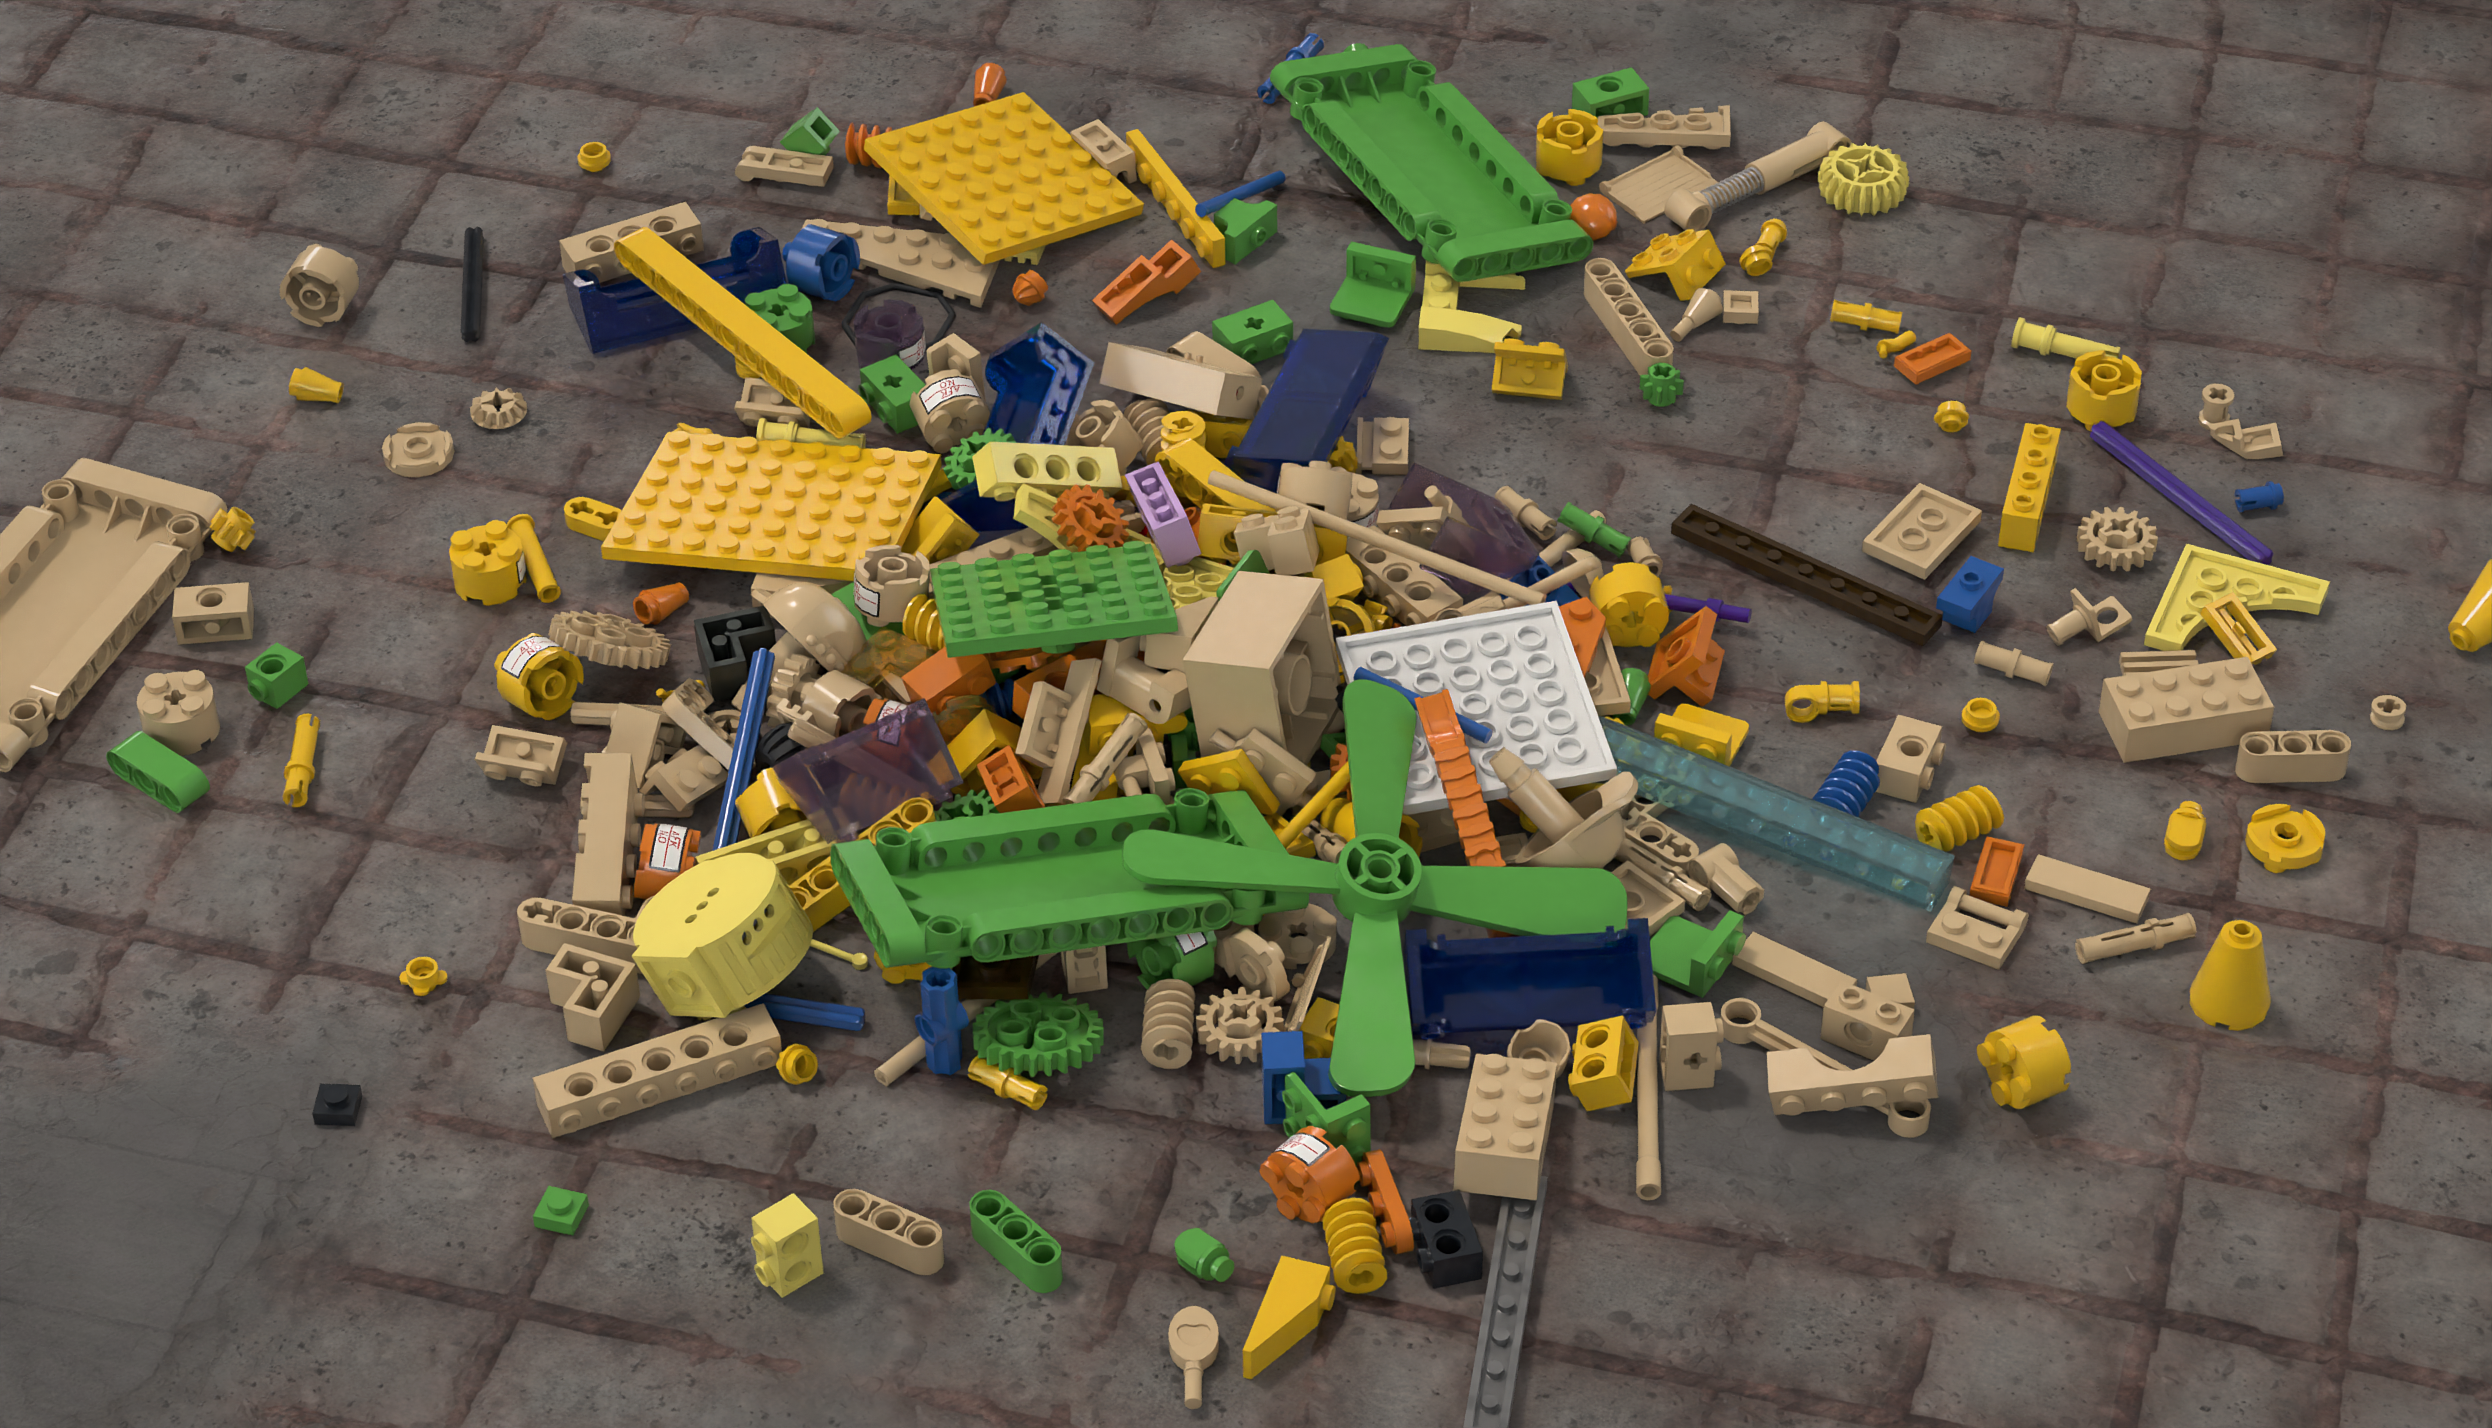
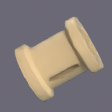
(2216, 404)

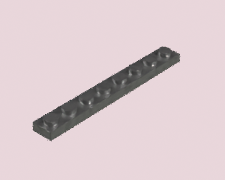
(1505, 1311)

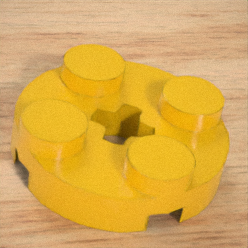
(2281, 853)

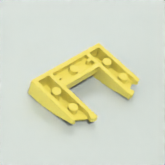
(1451, 329)

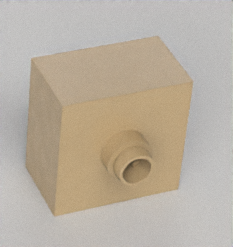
(1265, 664)

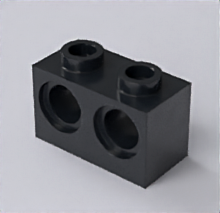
(1445, 1239)

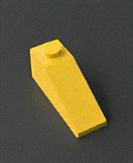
(1288, 1312)

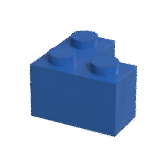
(1283, 1055)

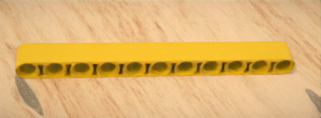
(743, 332)

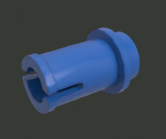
(2259, 497)

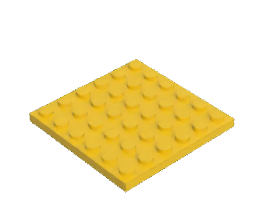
(1003, 177)

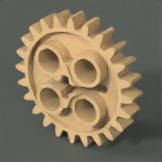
(609, 639)

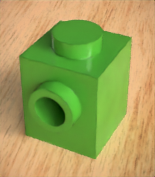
(811, 134)

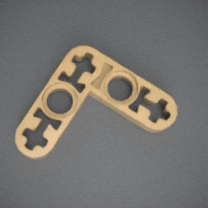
(687, 709)
(1672, 847)

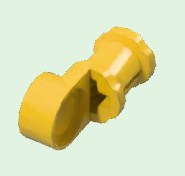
(1823, 698)

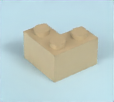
(1283, 540)
(644, 734)
(594, 993)

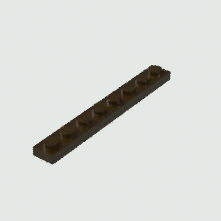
(1807, 574)

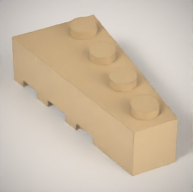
(608, 834)

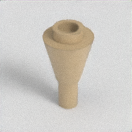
(1702, 308)

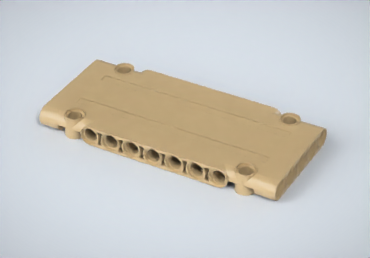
(83, 584)

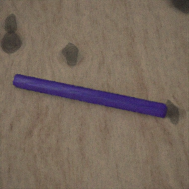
(2181, 494)

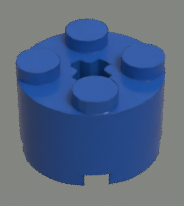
(821, 262)

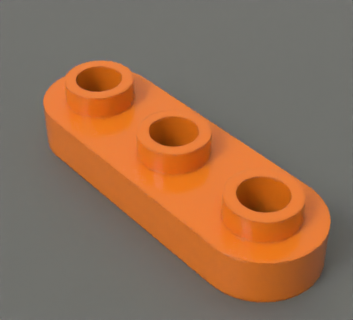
(1386, 1202)

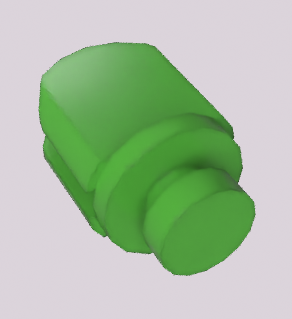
(1203, 1255)

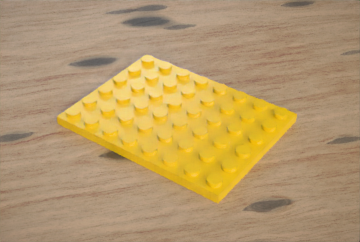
(769, 505)

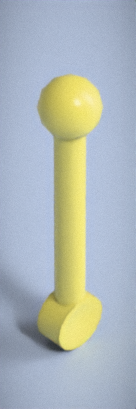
(858, 960)

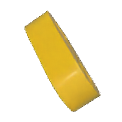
(590, 517)

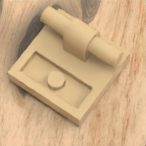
(1420, 525)
(1146, 770)

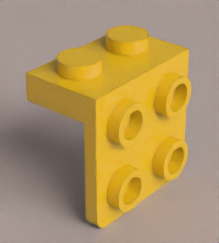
(1687, 258)
(1703, 732)

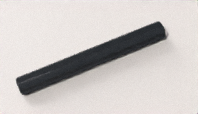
(472, 284)

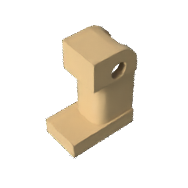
(1138, 685)

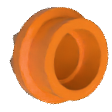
(1029, 288)

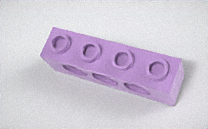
(1163, 515)

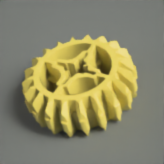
(1863, 179)

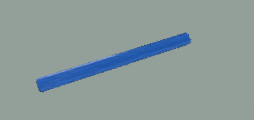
(744, 746)

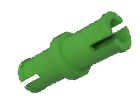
(1594, 529)

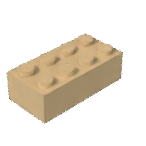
(2184, 709)
(1505, 1126)

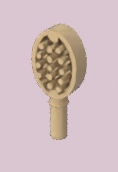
(1193, 1348)

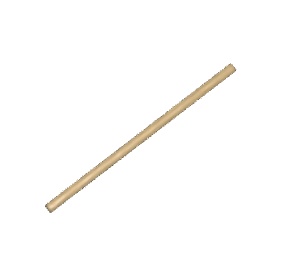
(1380, 540)

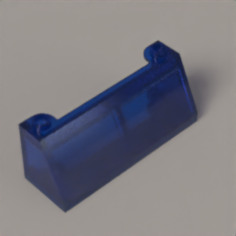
(635, 313)
(1037, 400)
(1308, 403)
(1527, 979)

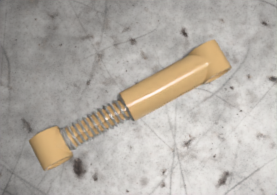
(1760, 176)

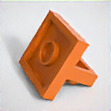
(1688, 659)

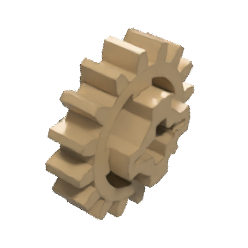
(2117, 539)
(789, 684)
(1239, 1024)

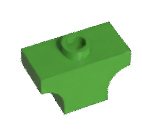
(1245, 226)

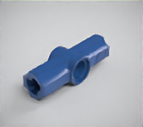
(941, 1020)

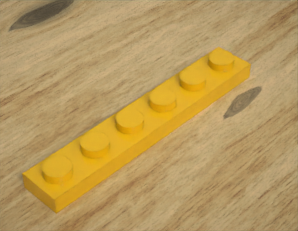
(1176, 200)

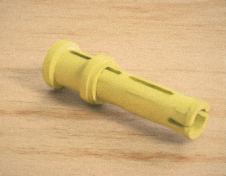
(2049, 340)
(795, 433)

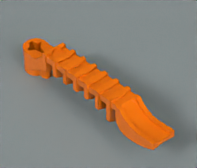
(1460, 784)

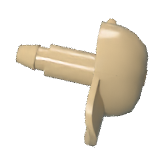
(815, 628)
(1568, 833)

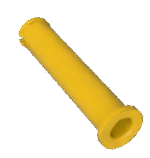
(534, 558)

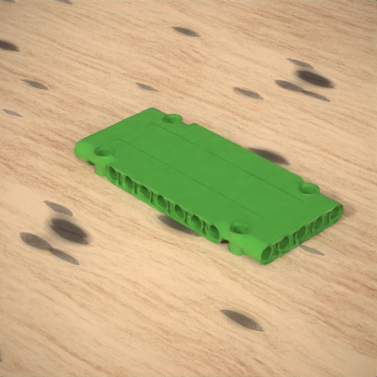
(1431, 162)
(1045, 880)

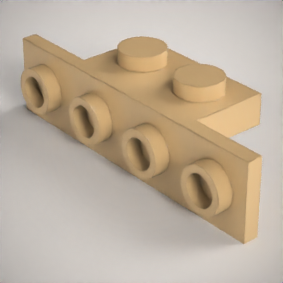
(1056, 726)

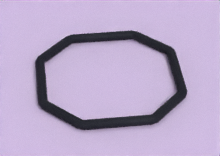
(906, 288)

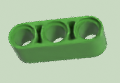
(158, 771)
(1016, 1241)

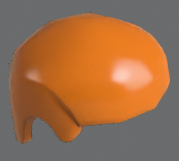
(1594, 215)

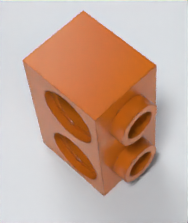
(1009, 782)

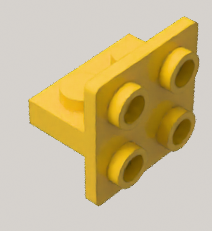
(1529, 369)

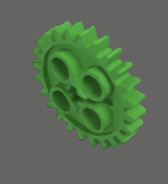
(1038, 1034)

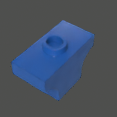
(1970, 594)

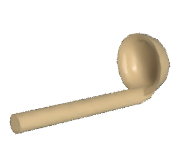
(1579, 568)

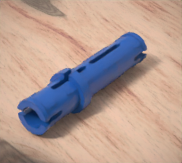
(1304, 50)

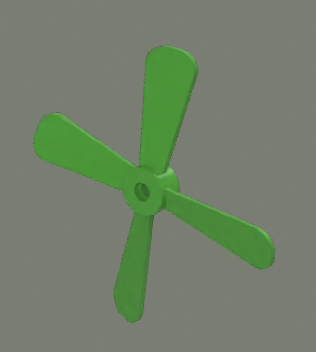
(1379, 886)

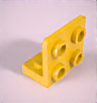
(939, 533)

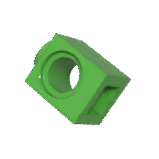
(276, 675)

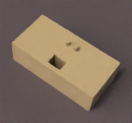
(1181, 380)

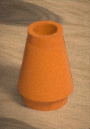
(988, 83)
(658, 603)

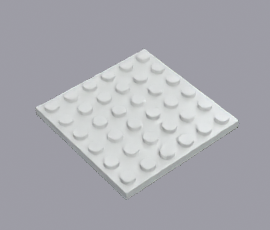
(1505, 673)

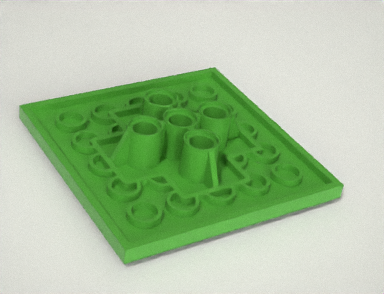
(1051, 600)

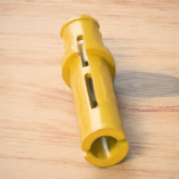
(300, 768)

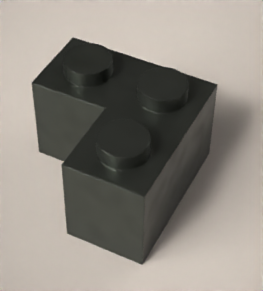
(727, 647)

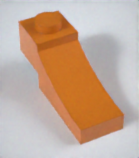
(1145, 280)

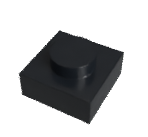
(337, 1104)

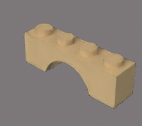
(1899, 1074)

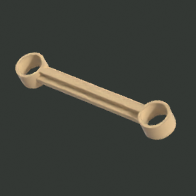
(1777, 1040)

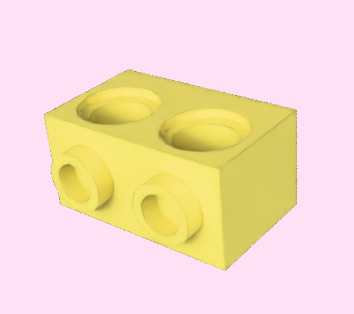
(786, 1245)

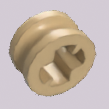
(2385, 720)

